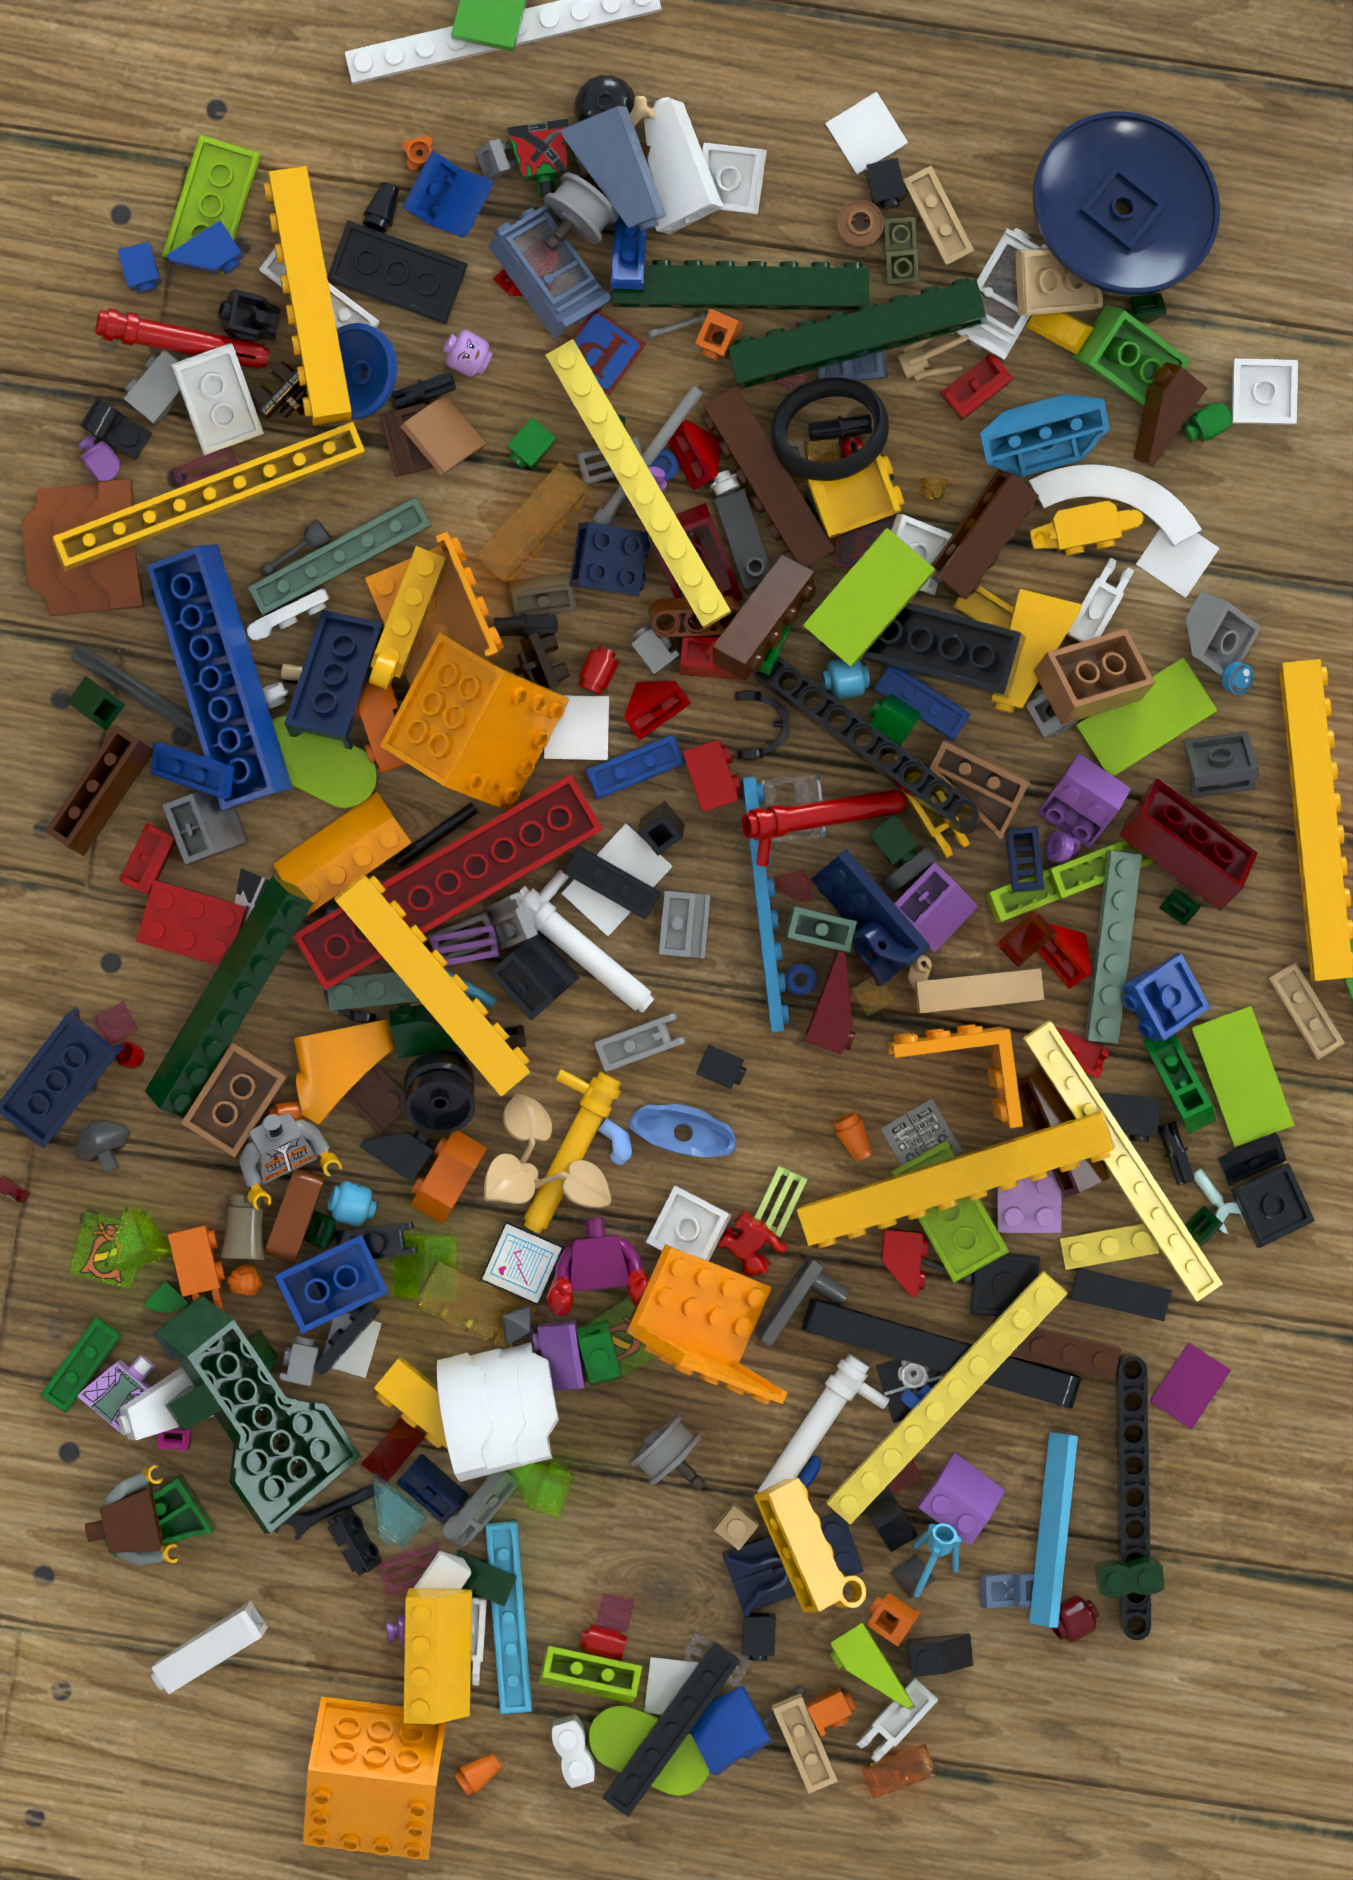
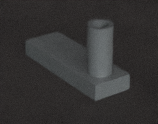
(743, 538)
(807, 1276)

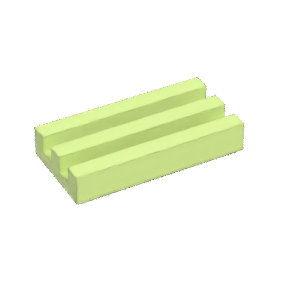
(790, 1177)

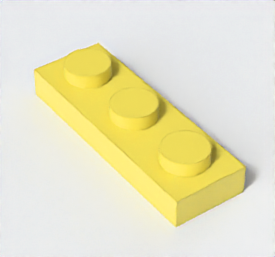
(1107, 1246)

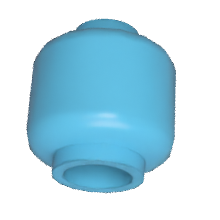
(845, 681)
(351, 1203)

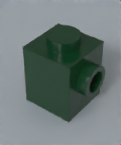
(96, 703)
(894, 841)

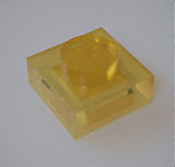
(822, 450)
(872, 996)

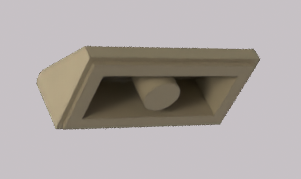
(542, 595)

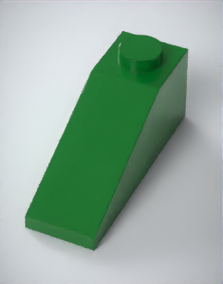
(1181, 1083)

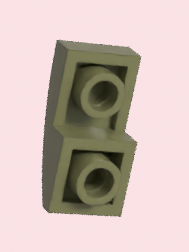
(901, 249)

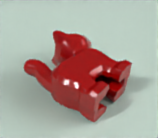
(746, 1243)

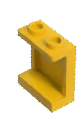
(857, 499)

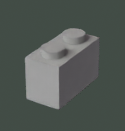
(156, 389)

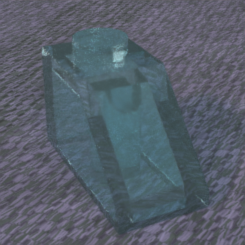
(395, 1514)

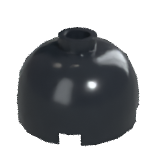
(601, 95)

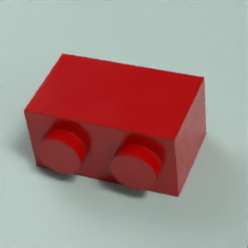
(711, 775)

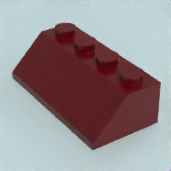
(1189, 845)

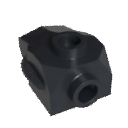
(248, 316)

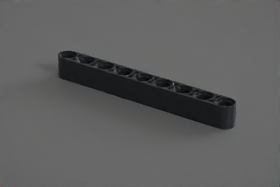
(875, 750)
(935, 1351)
(1129, 1480)

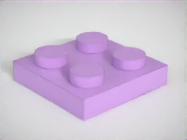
(1030, 1207)

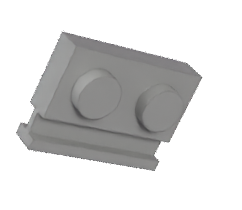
(511, 921)
(684, 924)

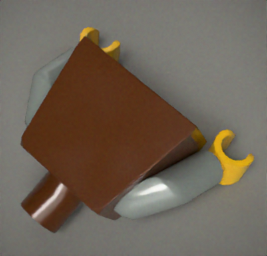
(132, 1522)

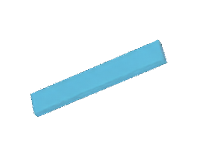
(1053, 1529)
(509, 1621)

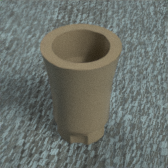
(243, 1230)

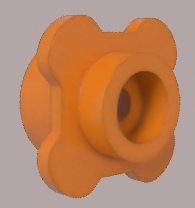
(411, 148)

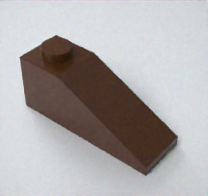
(1166, 408)

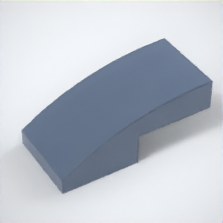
(858, 369)
(1006, 1590)

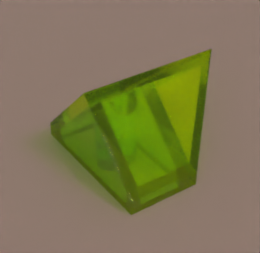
(136, 1241)

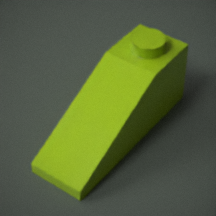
(865, 1660)

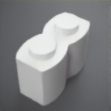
(569, 1742)

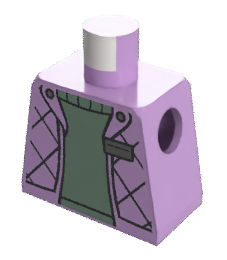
(117, 1388)

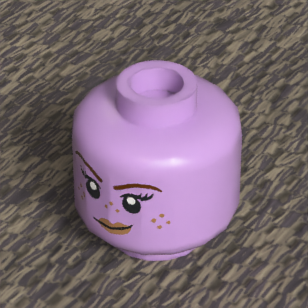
(467, 353)

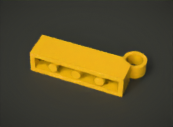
(407, 617)
(804, 1548)

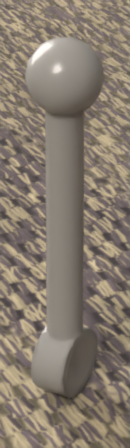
(657, 332)

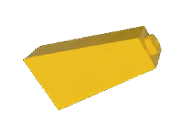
(1044, 624)

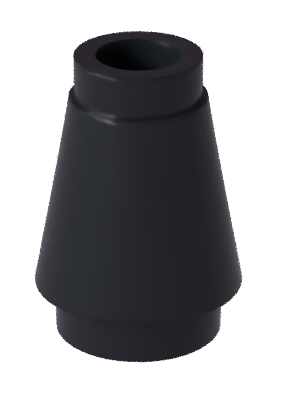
(381, 209)

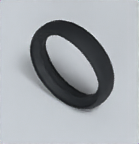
(821, 389)

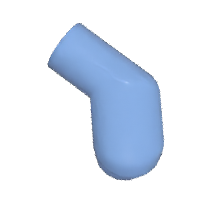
(620, 1141)

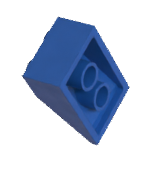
(331, 1283)

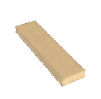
(979, 990)

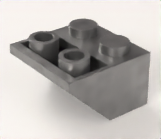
(203, 827)

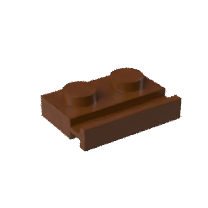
(404, 453)
(377, 1098)

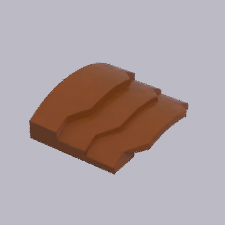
(92, 587)

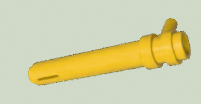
(594, 1108)

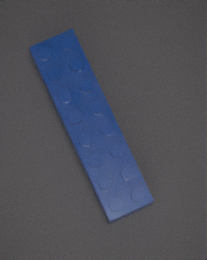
(219, 672)

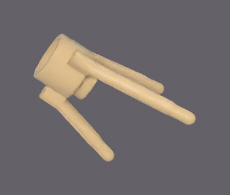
(915, 361)

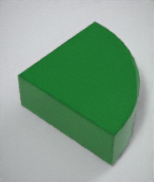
(166, 1299)

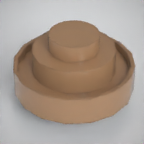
(860, 223)

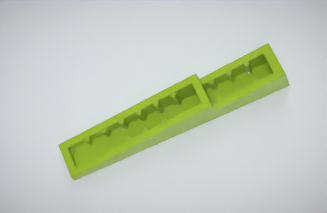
(1058, 883)

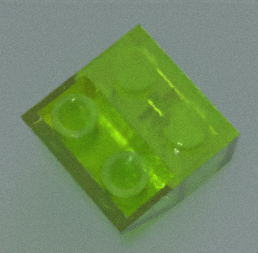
(413, 1269)
(544, 1486)

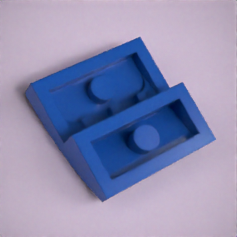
(729, 1731)

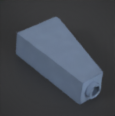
(617, 164)

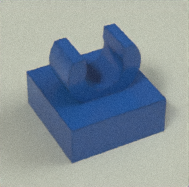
(912, 1399)

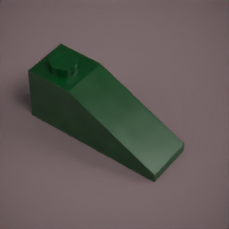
(417, 1031)

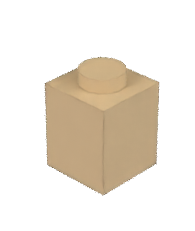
(736, 1525)

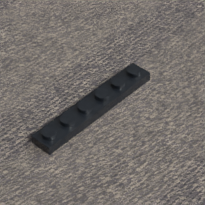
(671, 1728)

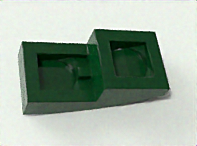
(488, 1579)

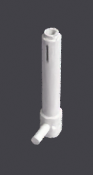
(580, 947)
(839, 1389)

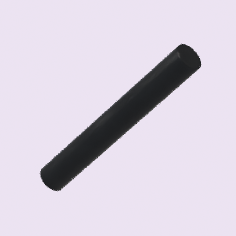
(436, 834)

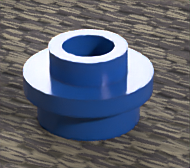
(790, 979)

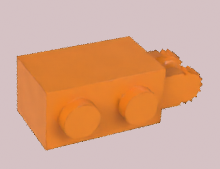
(197, 1262)

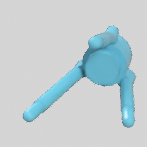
(941, 1541)

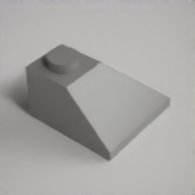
(1219, 632)

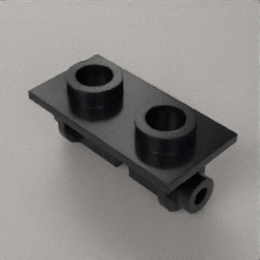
(363, 1553)

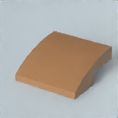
(443, 435)

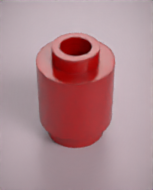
(598, 670)
(603, 1642)

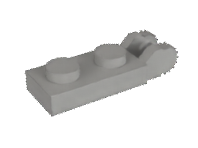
(480, 1508)

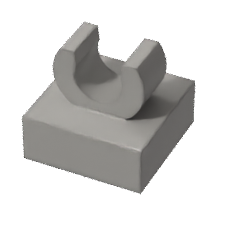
(493, 159)

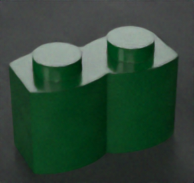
(1121, 1578)

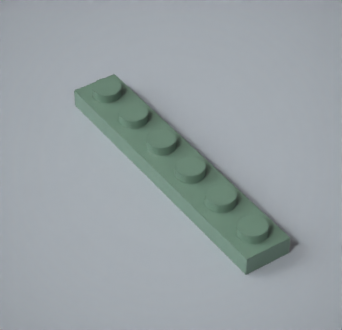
(339, 556)
(1113, 946)

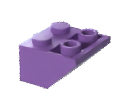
(1084, 800)
(935, 905)

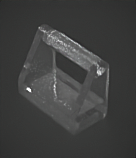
(806, 791)

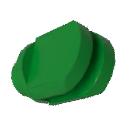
(1207, 423)

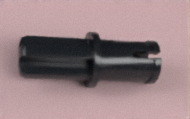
(423, 391)
(840, 427)
(526, 625)
(1176, 1153)

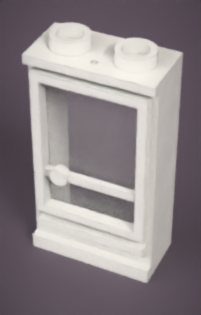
(999, 297)

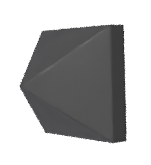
(517, 1325)
(910, 1573)

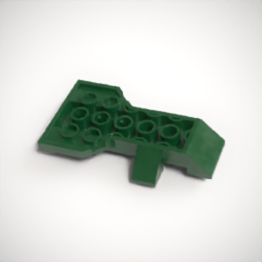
(235, 1383)

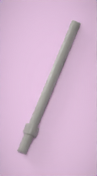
(605, 515)

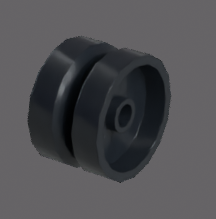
(439, 1093)

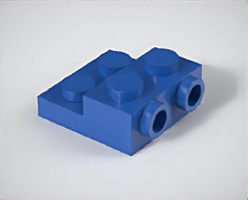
(1165, 998)

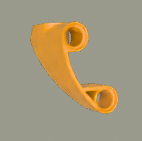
(336, 1062)

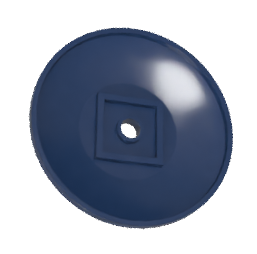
(1148, 169)

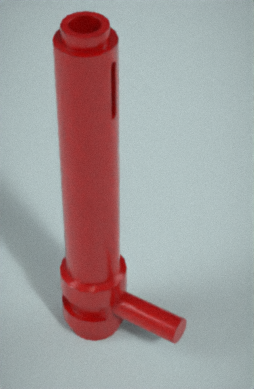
(133, 329)
(779, 820)

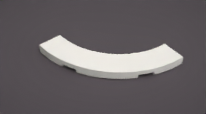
(1120, 486)

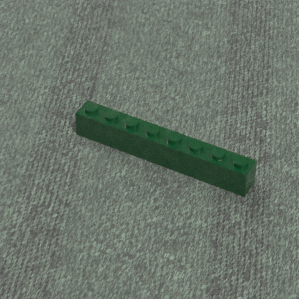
(749, 286)
(857, 333)
(228, 997)

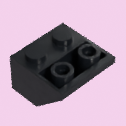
(534, 975)

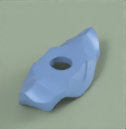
(708, 1137)

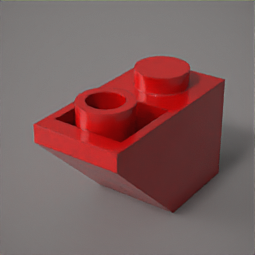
(902, 1257)

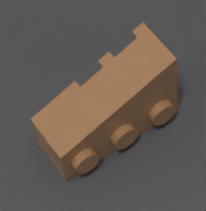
(985, 782)

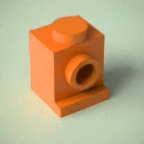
(717, 323)
(890, 1627)
(831, 1709)

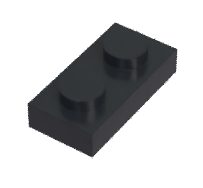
(1252, 1159)

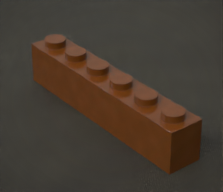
(767, 477)

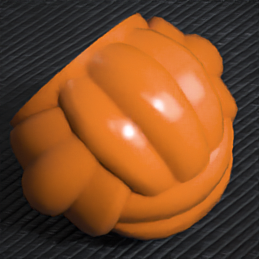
(245, 1280)

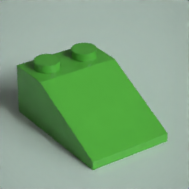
(1126, 353)

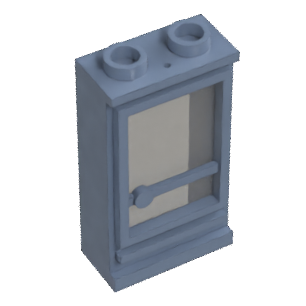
(551, 281)

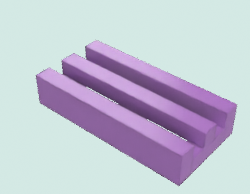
(491, 941)

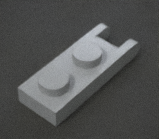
(636, 1043)

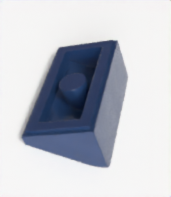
(432, 1489)

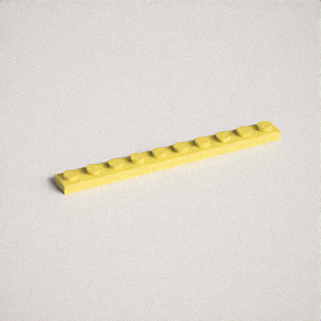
(638, 484)
(1125, 1164)
(946, 1397)

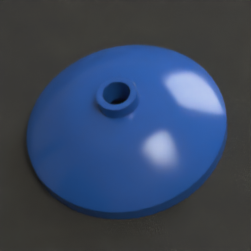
(363, 350)

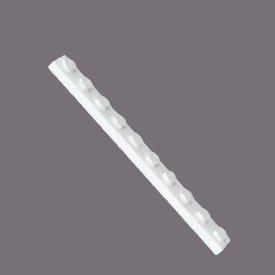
(537, 24)

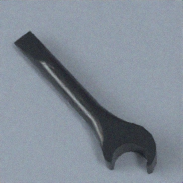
(304, 1520)

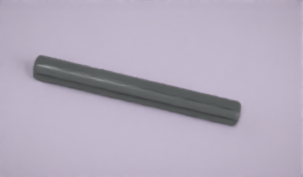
(135, 689)

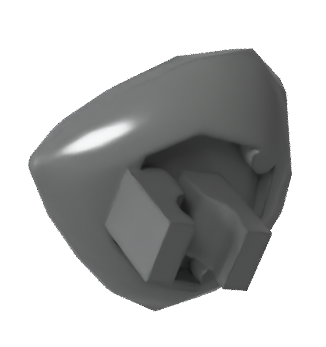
(99, 1141)

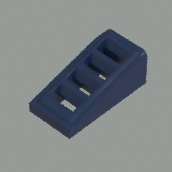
(1022, 834)

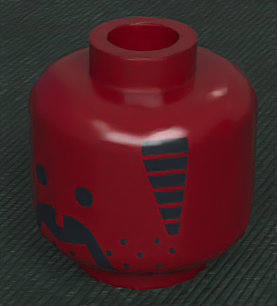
(1076, 1619)

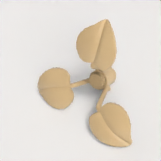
(516, 1180)

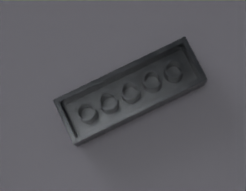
(949, 649)

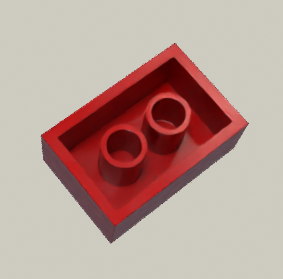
(190, 922)

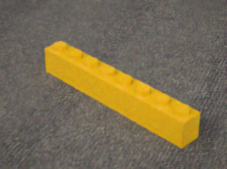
(309, 296)
(432, 984)

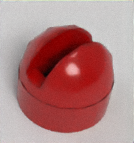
(846, 449)
(131, 1056)

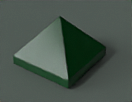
(1148, 307)
(1180, 906)
(1203, 1226)
(321, 1230)

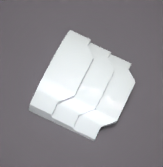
(496, 1409)

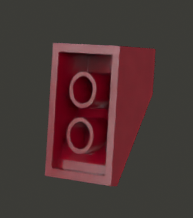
(707, 543)
(832, 1016)

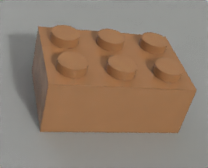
(1094, 676)
(235, 1099)

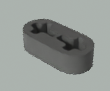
(911, 868)

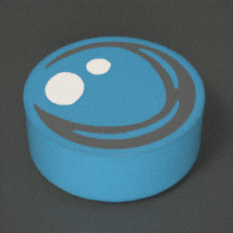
(1237, 678)

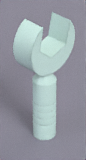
(1216, 1198)

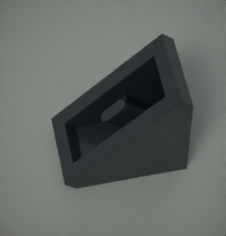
(890, 1520)

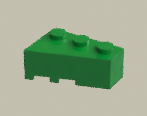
(180, 1512)

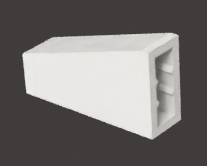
(678, 167)
(147, 1412)
(209, 1648)

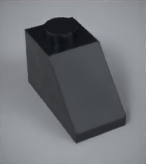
(1134, 1114)
(401, 1151)
(939, 1654)

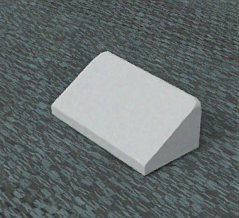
(445, 1573)

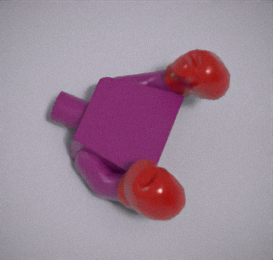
(596, 1263)

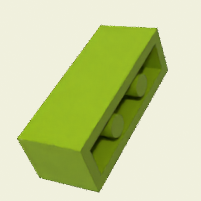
(590, 1674)

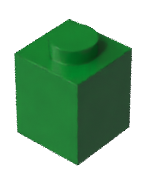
(531, 444)
(893, 718)

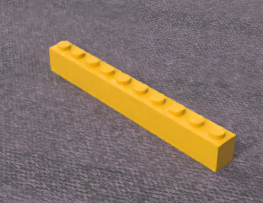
(208, 496)
(1316, 819)
(956, 1178)

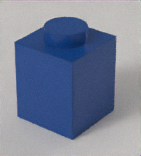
(140, 267)

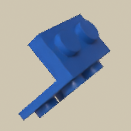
(447, 196)

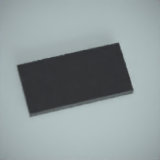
(397, 272)

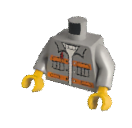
(280, 1148)

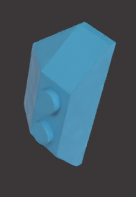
(1045, 434)

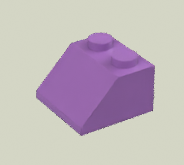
(561, 1348)
(961, 1498)

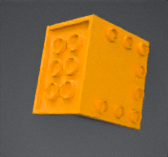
(453, 609)
(473, 724)
(1001, 1075)
(702, 1321)
(372, 1780)

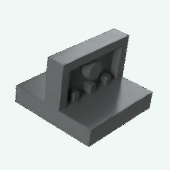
(1221, 764)

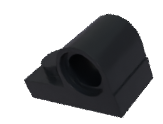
(116, 429)

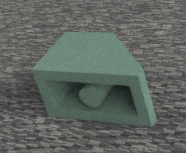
(820, 928)

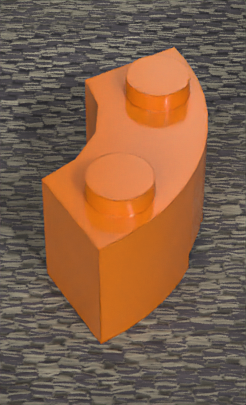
(377, 712)
(448, 1176)

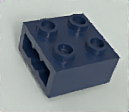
(609, 559)

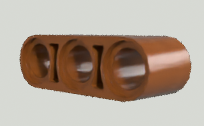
(679, 622)
(295, 1215)

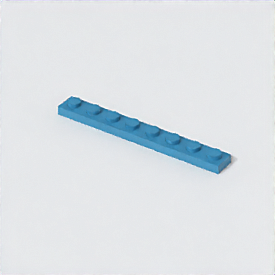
(767, 919)

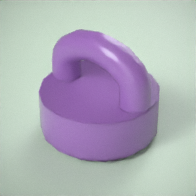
(1061, 847)

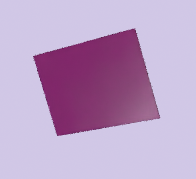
(1190, 1385)

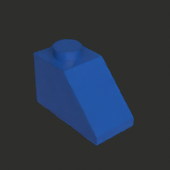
(209, 251)

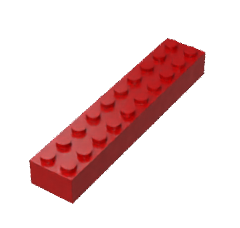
(458, 876)

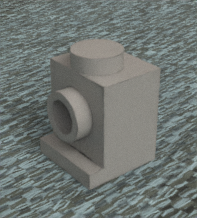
(653, 649)
(1039, 709)
(300, 1361)

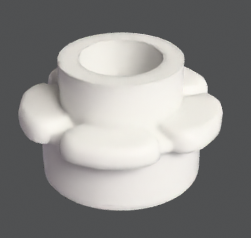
(725, 483)
(275, 694)
(910, 1381)

